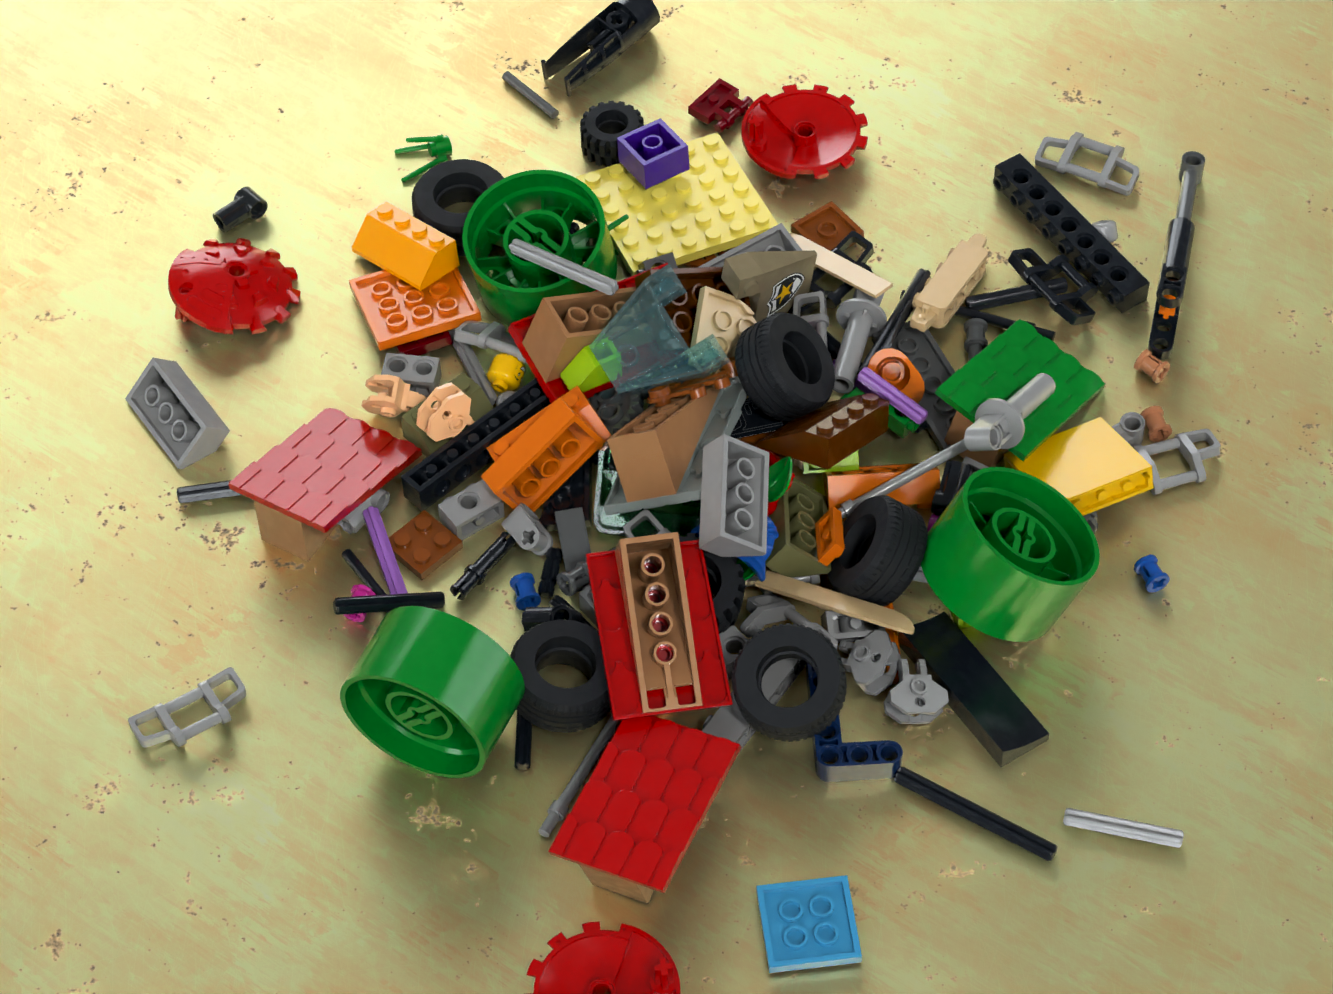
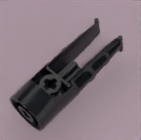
(606, 37)

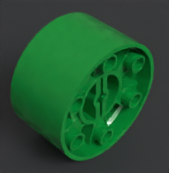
(539, 211)
(1009, 554)
(433, 691)

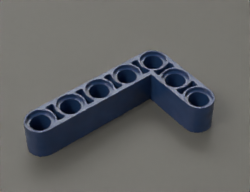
(845, 754)

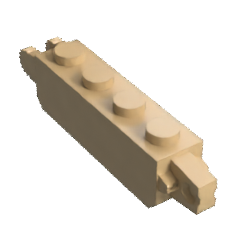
(950, 284)

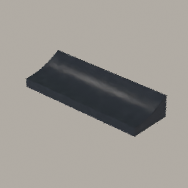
(974, 689)

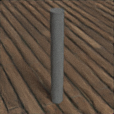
(530, 95)

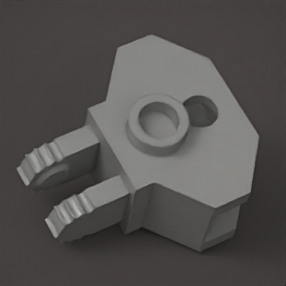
(869, 659)
(915, 695)

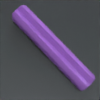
(891, 393)

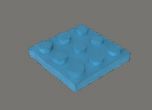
(808, 924)

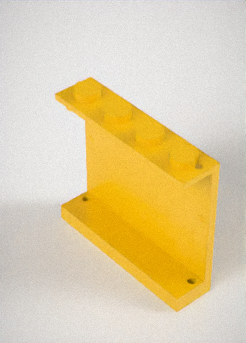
(1088, 466)

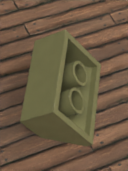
(479, 407)

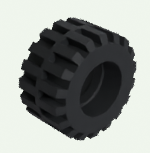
(602, 128)

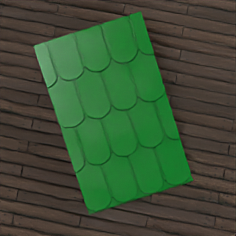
(1001, 372)

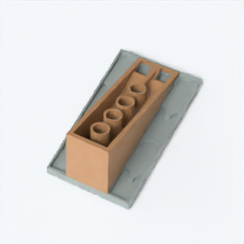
(663, 449)

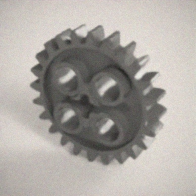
(617, 409)

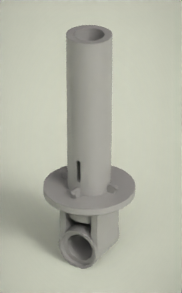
(859, 319)
(1001, 422)

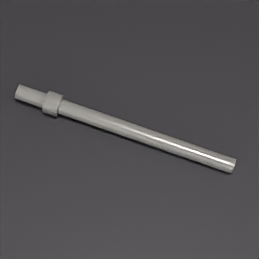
(905, 477)
(559, 807)

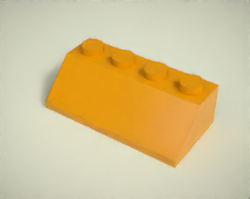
(405, 246)

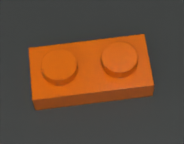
(829, 536)

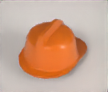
(899, 372)

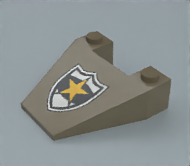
(769, 279)

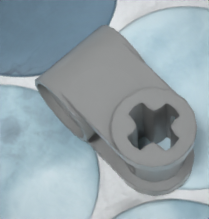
(528, 530)

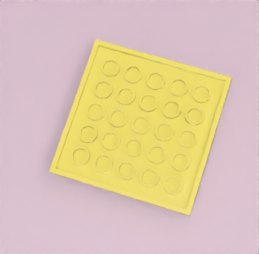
(688, 214)

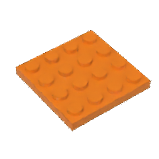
(405, 314)

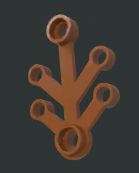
(695, 387)

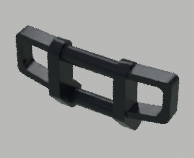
(1041, 272)
(834, 298)

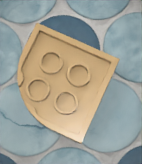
(721, 316)

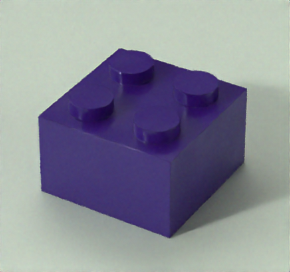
(653, 153)

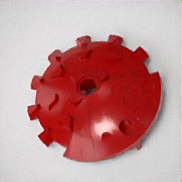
(803, 132)
(231, 286)
(605, 964)

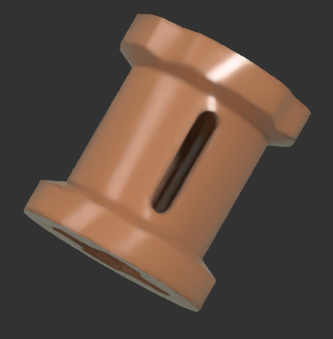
(1152, 366)
(1156, 424)

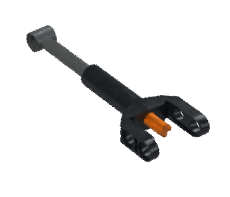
(1176, 258)

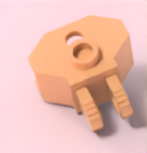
(392, 398)
(448, 414)

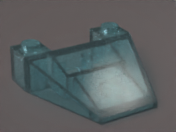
(644, 345)

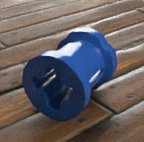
(1151, 573)
(525, 591)

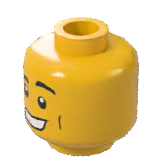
(505, 373)

